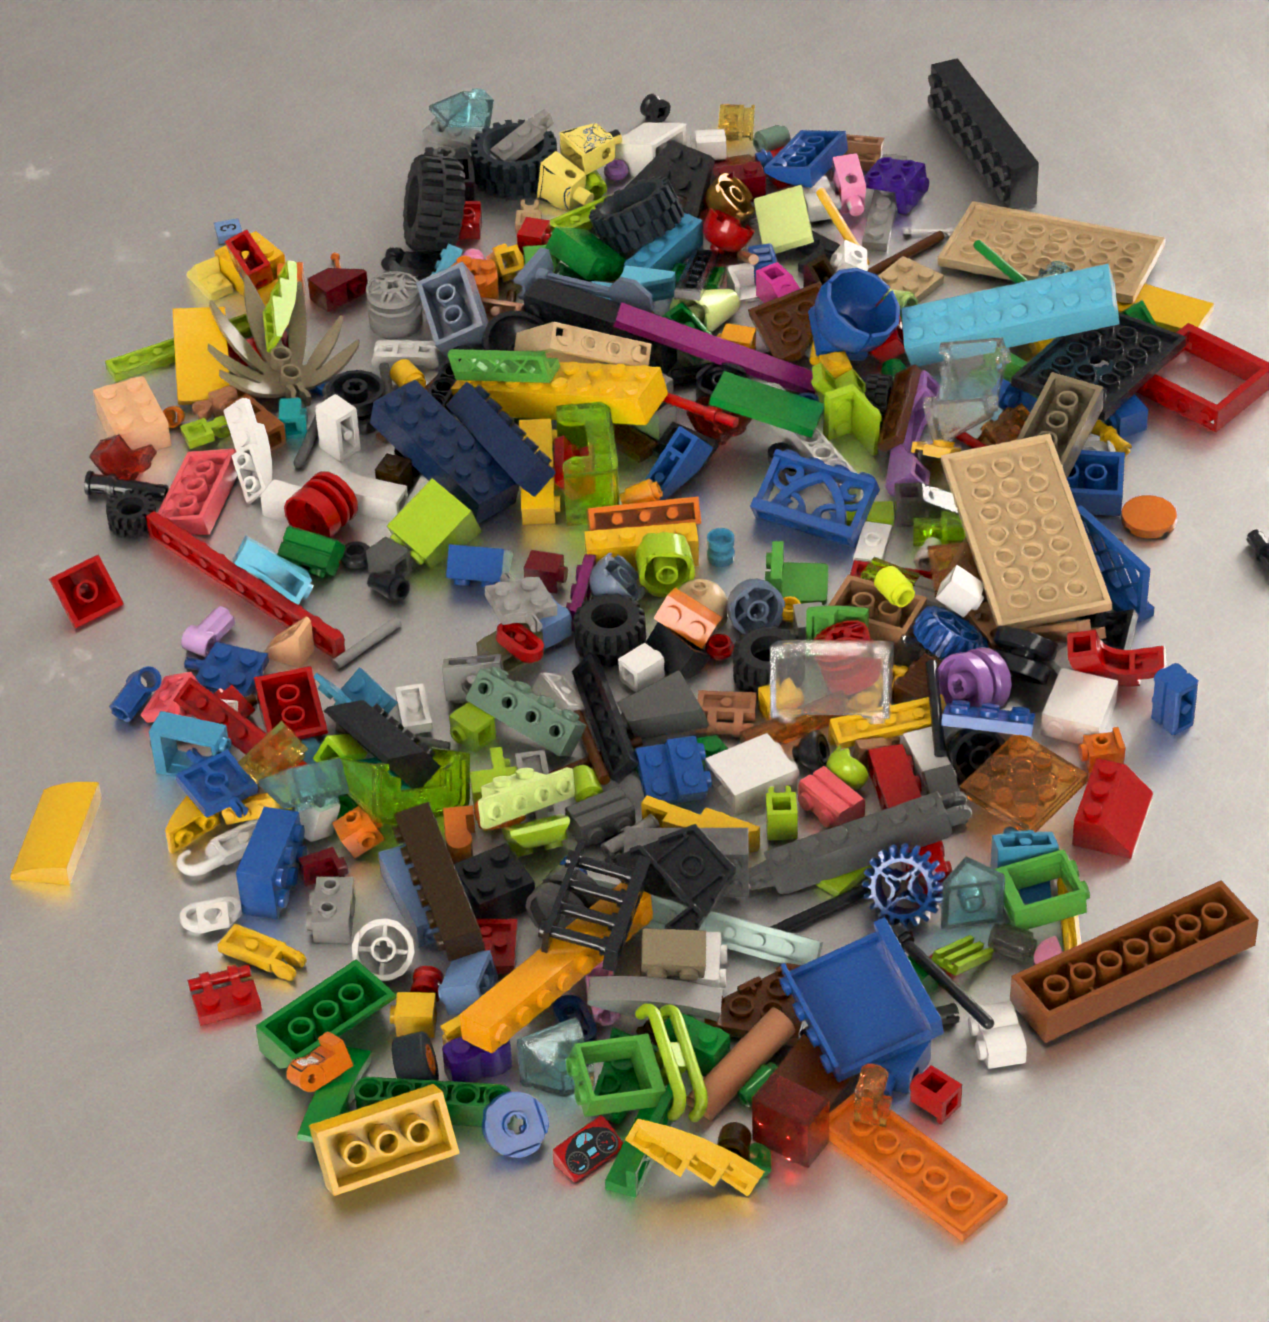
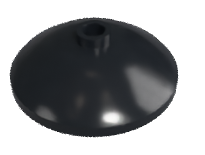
(502, 329)

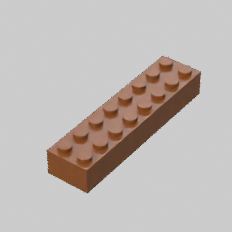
(1133, 961)

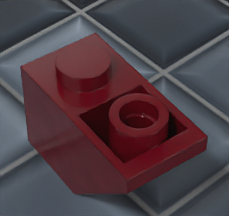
(336, 287)

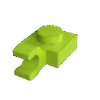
(203, 432)

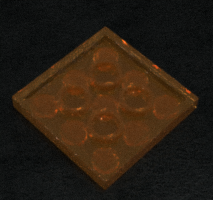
(1024, 783)

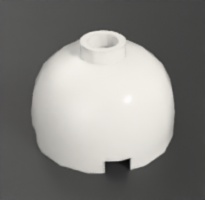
(384, 948)

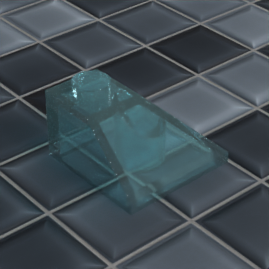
(464, 109)
(544, 1058)

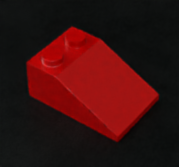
(292, 699)

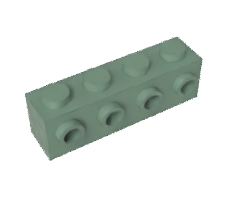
(525, 711)

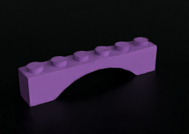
(903, 464)

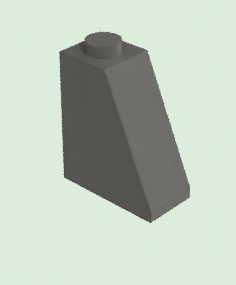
(662, 709)

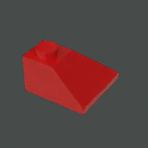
(86, 591)

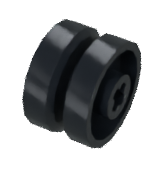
(360, 390)
(1022, 651)

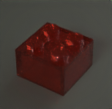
(790, 1120)

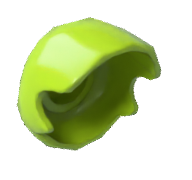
(847, 768)

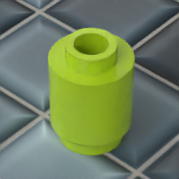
(585, 783)

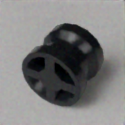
(655, 108)

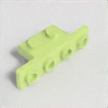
(522, 794)

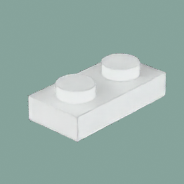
(413, 708)

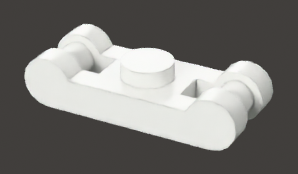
(417, 352)

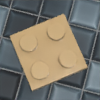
(912, 277)

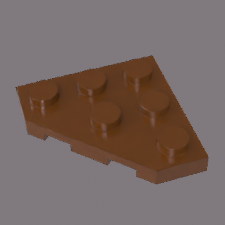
(786, 323)
(752, 1001)

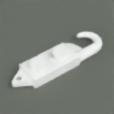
(220, 850)

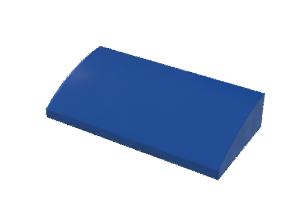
(807, 157)

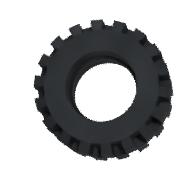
(609, 627)
(752, 656)

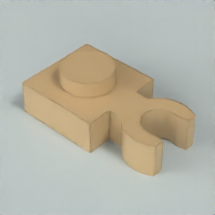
(527, 211)

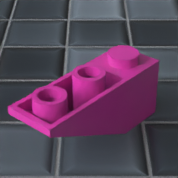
(774, 282)

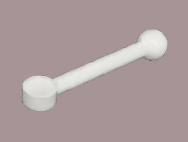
(948, 231)

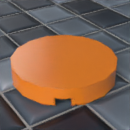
(1149, 516)

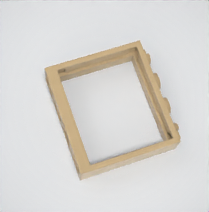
(583, 345)

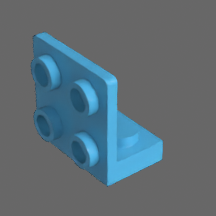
(358, 687)

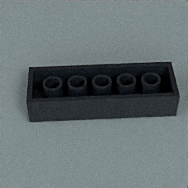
(584, 310)

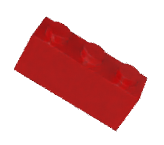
(1111, 810)

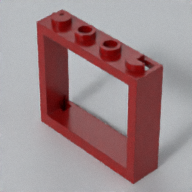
(1225, 356)

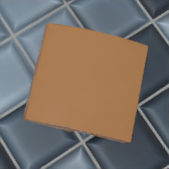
(867, 148)
(1058, 631)

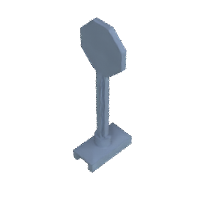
(622, 290)

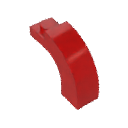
(1128, 667)

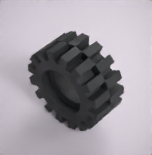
(878, 391)
(119, 509)

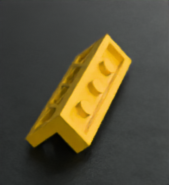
(904, 718)

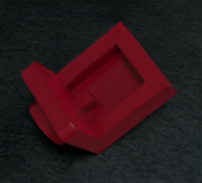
(322, 864)

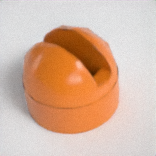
(170, 415)

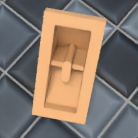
(293, 644)

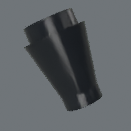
(391, 586)

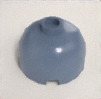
(615, 577)
(755, 605)

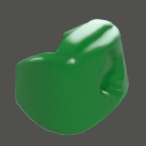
(761, 1157)

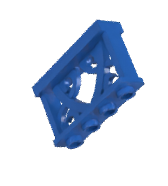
(818, 472)

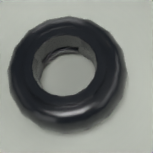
(355, 562)

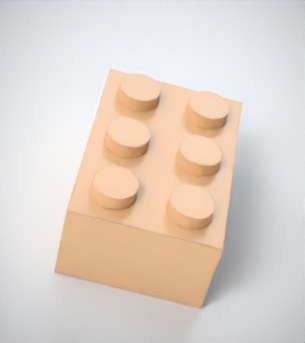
(133, 413)

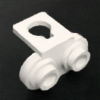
(210, 914)

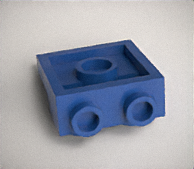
(674, 770)

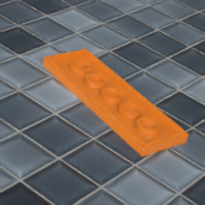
(918, 1170)

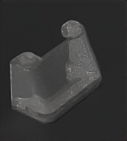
(968, 386)
(831, 679)

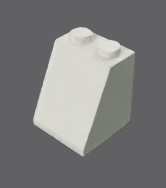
(646, 142)

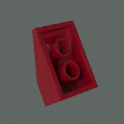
(744, 168)

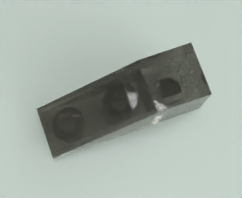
(920, 501)

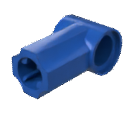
(135, 693)

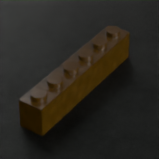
(438, 882)

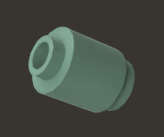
(771, 138)

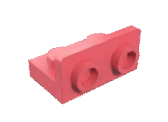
(163, 697)

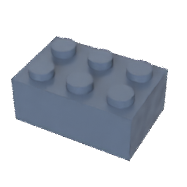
(453, 308)

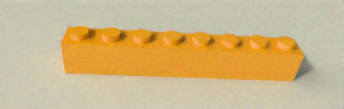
(540, 980)

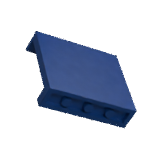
(862, 1003)

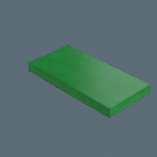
(767, 404)

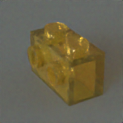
(274, 753)

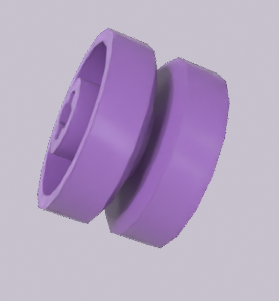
(975, 677)

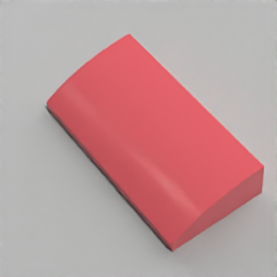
(200, 490)

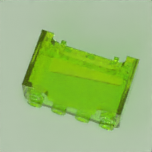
(594, 478)

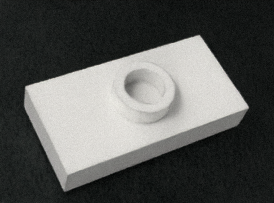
(872, 541)

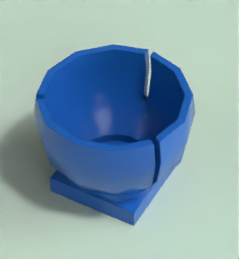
(848, 316)

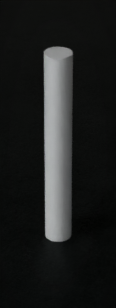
(366, 643)

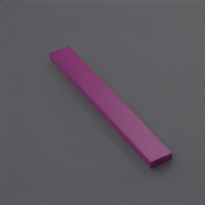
(713, 348)

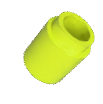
(894, 586)

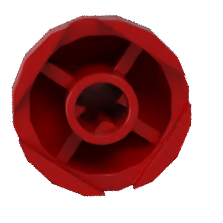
(725, 232)

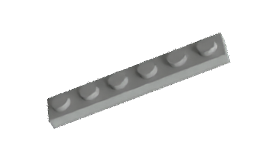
(881, 217)

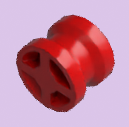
(427, 980)

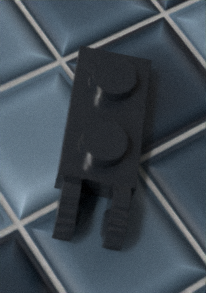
(409, 262)

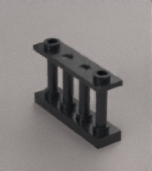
(617, 923)

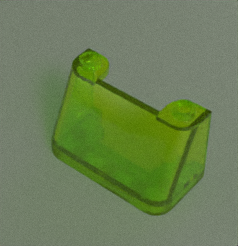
(382, 795)

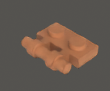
(727, 706)

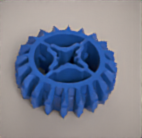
(946, 632)
(894, 878)

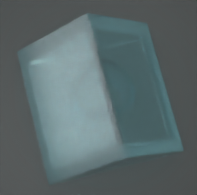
(972, 895)

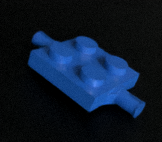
(229, 666)
(216, 783)

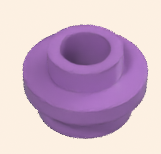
(616, 170)

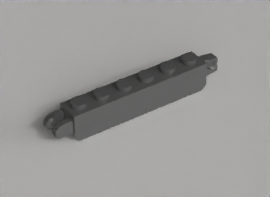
(858, 841)

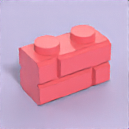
(830, 798)

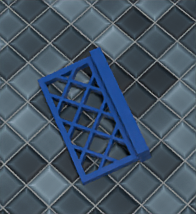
(1121, 592)

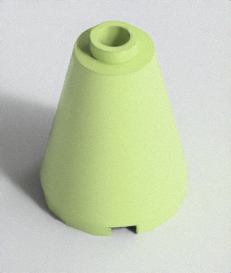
(713, 308)

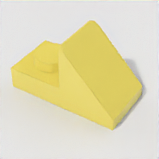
(210, 280)

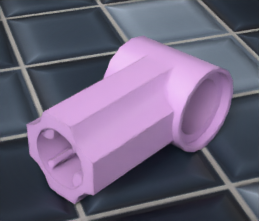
(202, 637)

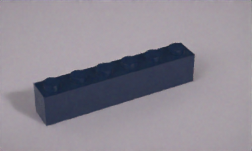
(501, 438)

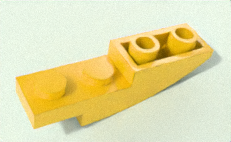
(675, 817)
(188, 824)

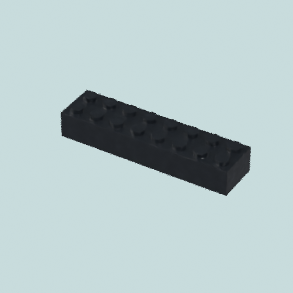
(983, 134)

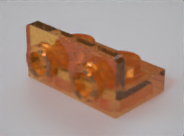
(1006, 427)

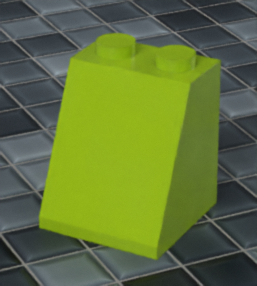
(432, 523)

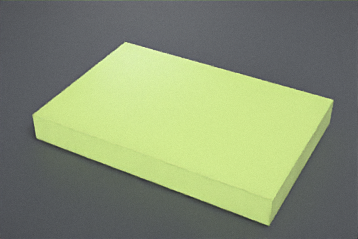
(784, 219)

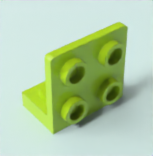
(851, 412)

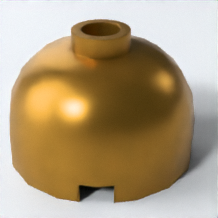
(730, 197)

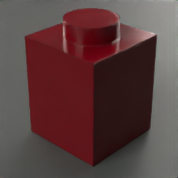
(548, 568)

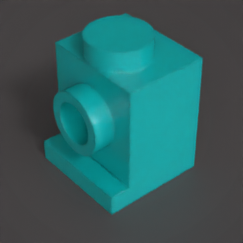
(294, 418)

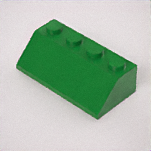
(330, 1006)

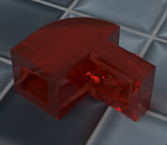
(717, 431)
(116, 457)

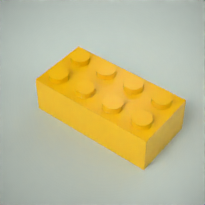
(384, 1139)

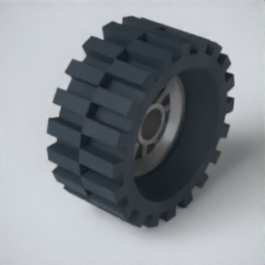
(503, 177)
(637, 214)

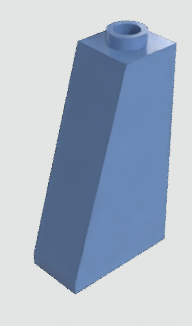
(404, 893)

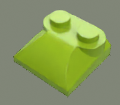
(539, 832)

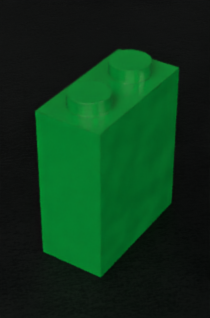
(585, 254)

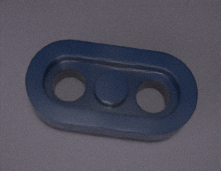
(575, 1007)

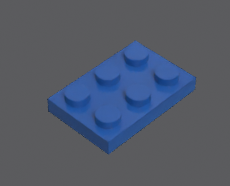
(988, 718)

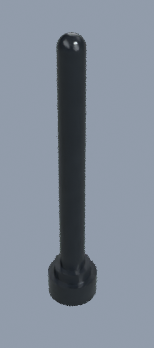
(906, 941)

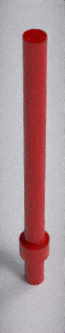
(710, 413)

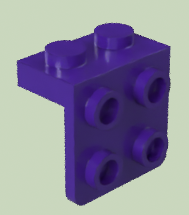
(903, 177)

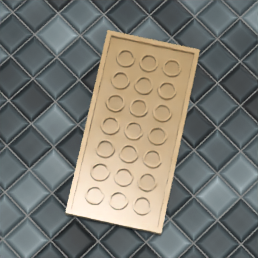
(1035, 240)
(1025, 533)

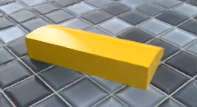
(58, 833)

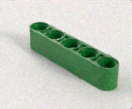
(463, 1099)

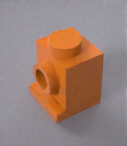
(1103, 746)

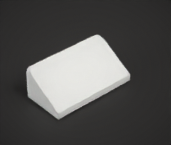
(560, 690)

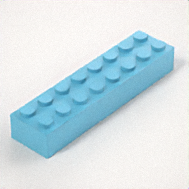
(1016, 312)

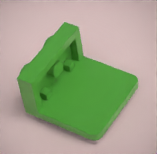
(800, 580)

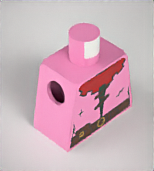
(853, 193)

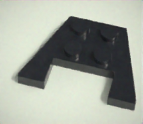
(687, 172)
(689, 867)

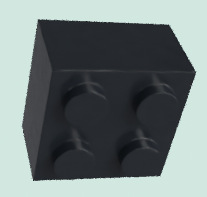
(495, 883)

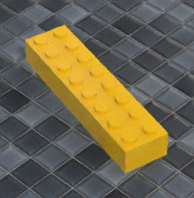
(628, 390)

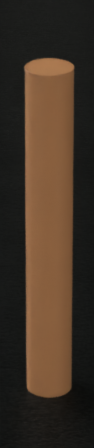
(747, 257)

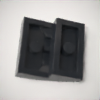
(1118, 627)

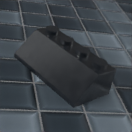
(386, 741)

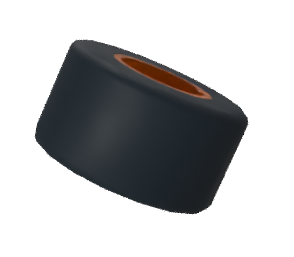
(414, 1057)

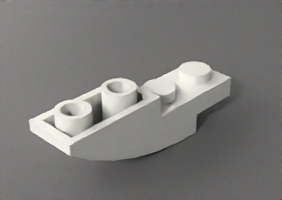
(253, 450)

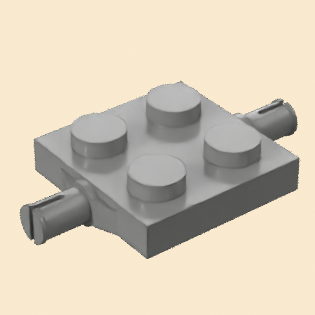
(521, 601)

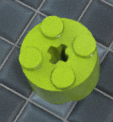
(664, 563)

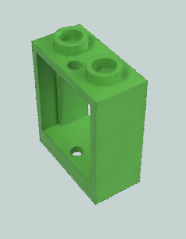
(1037, 871)
(645, 1067)

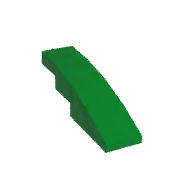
(336, 1095)

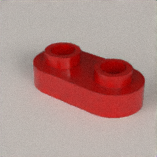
(520, 642)

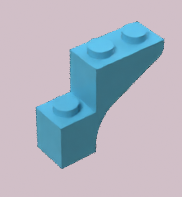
(657, 282)
(274, 570)

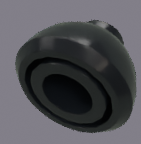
(812, 750)

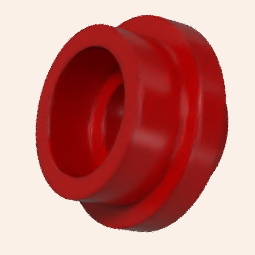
(719, 646)

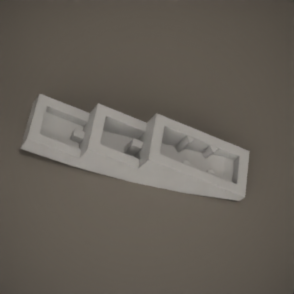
(628, 993)

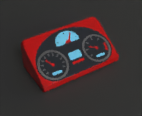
(587, 1149)

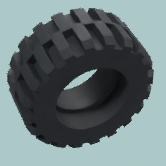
(433, 203)

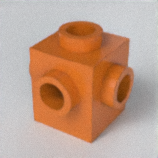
(358, 831)

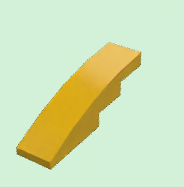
(683, 1150)

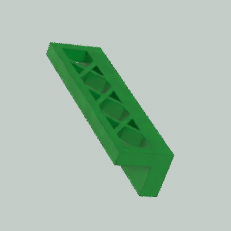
(632, 1164)

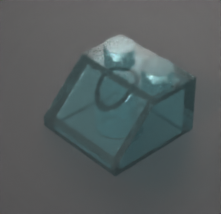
(307, 785)

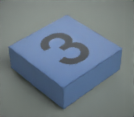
(227, 229)

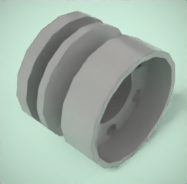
(394, 305)

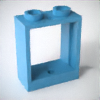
(173, 727)

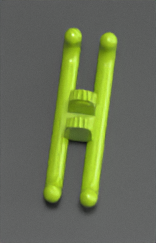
(676, 1059)

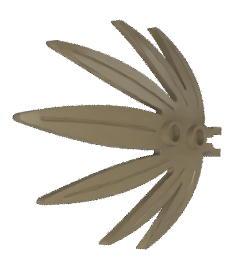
(283, 368)

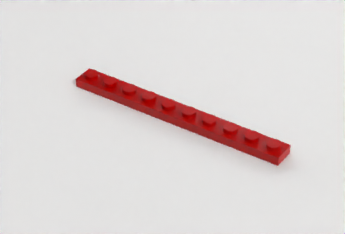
(241, 582)

